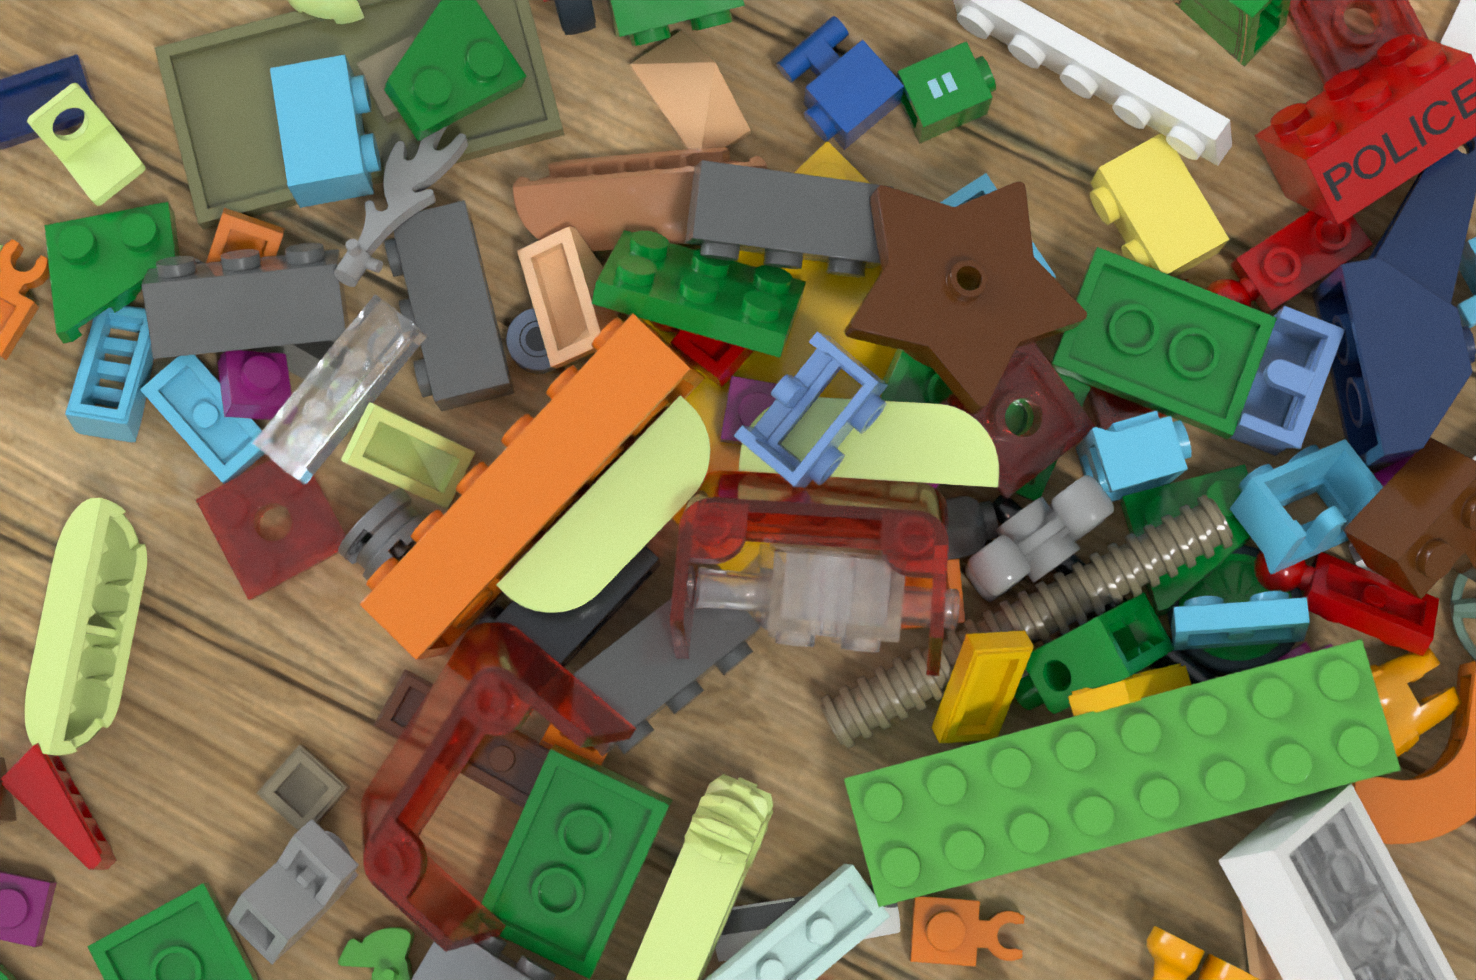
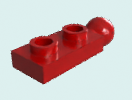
(1292, 261)
(1358, 600)

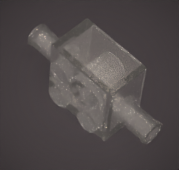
(823, 594)

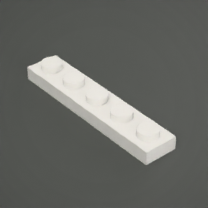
(1092, 70)

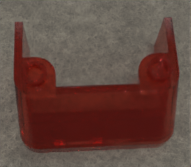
(891, 516)
(484, 688)

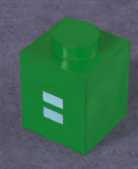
(946, 91)

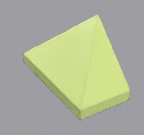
(407, 455)

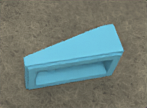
(103, 422)

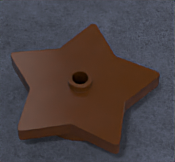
(960, 287)

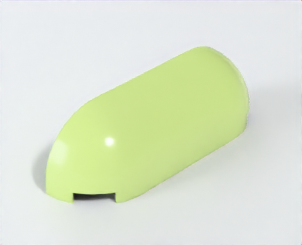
(902, 445)
(615, 515)
(85, 628)

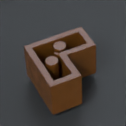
(1421, 521)

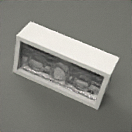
(1331, 895)

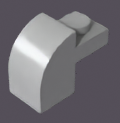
(294, 891)

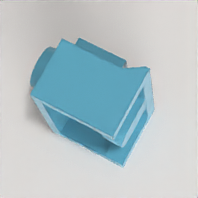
(1135, 454)
(1333, 473)

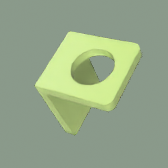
(93, 153)

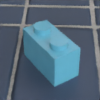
(323, 130)

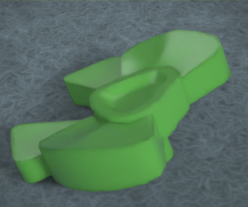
(384, 951)

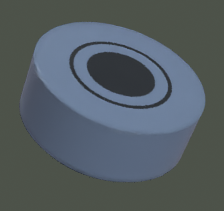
(527, 344)

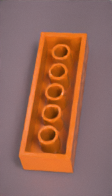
(528, 488)

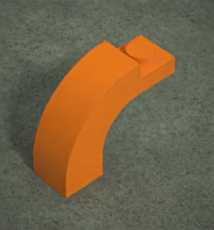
(1441, 795)

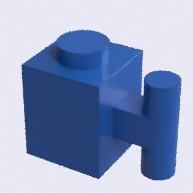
(848, 90)

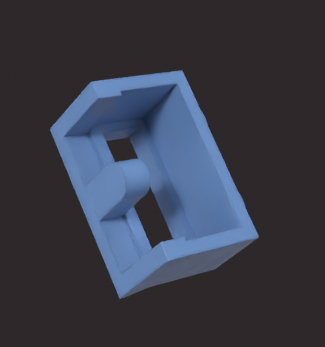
(1288, 382)
(794, 398)

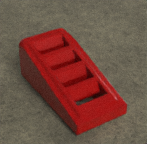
(52, 797)

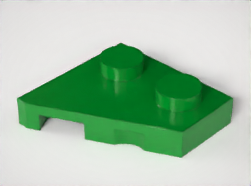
(452, 69)
(104, 261)
(1152, 504)

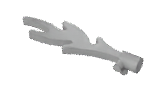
(405, 197)

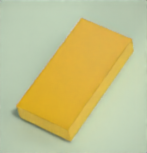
(982, 686)
(1129, 689)

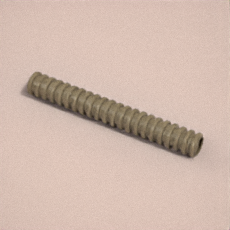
(1039, 614)

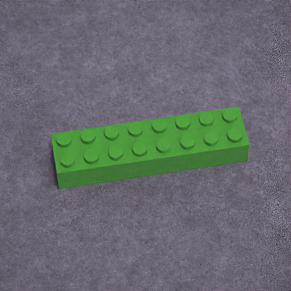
(1122, 773)

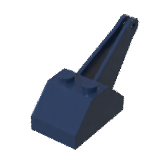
(1402, 336)

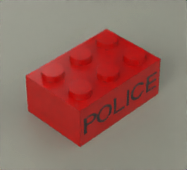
(1373, 127)

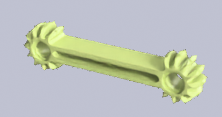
(704, 881)

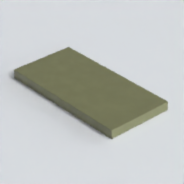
(228, 113)

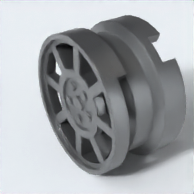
(382, 533)

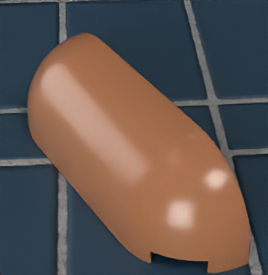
(616, 195)

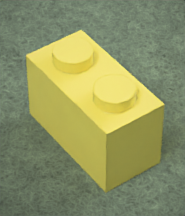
(1157, 208)

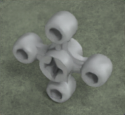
(1038, 538)

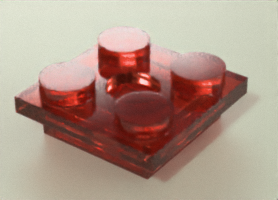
(1334, 45)
(1056, 424)
(235, 517)

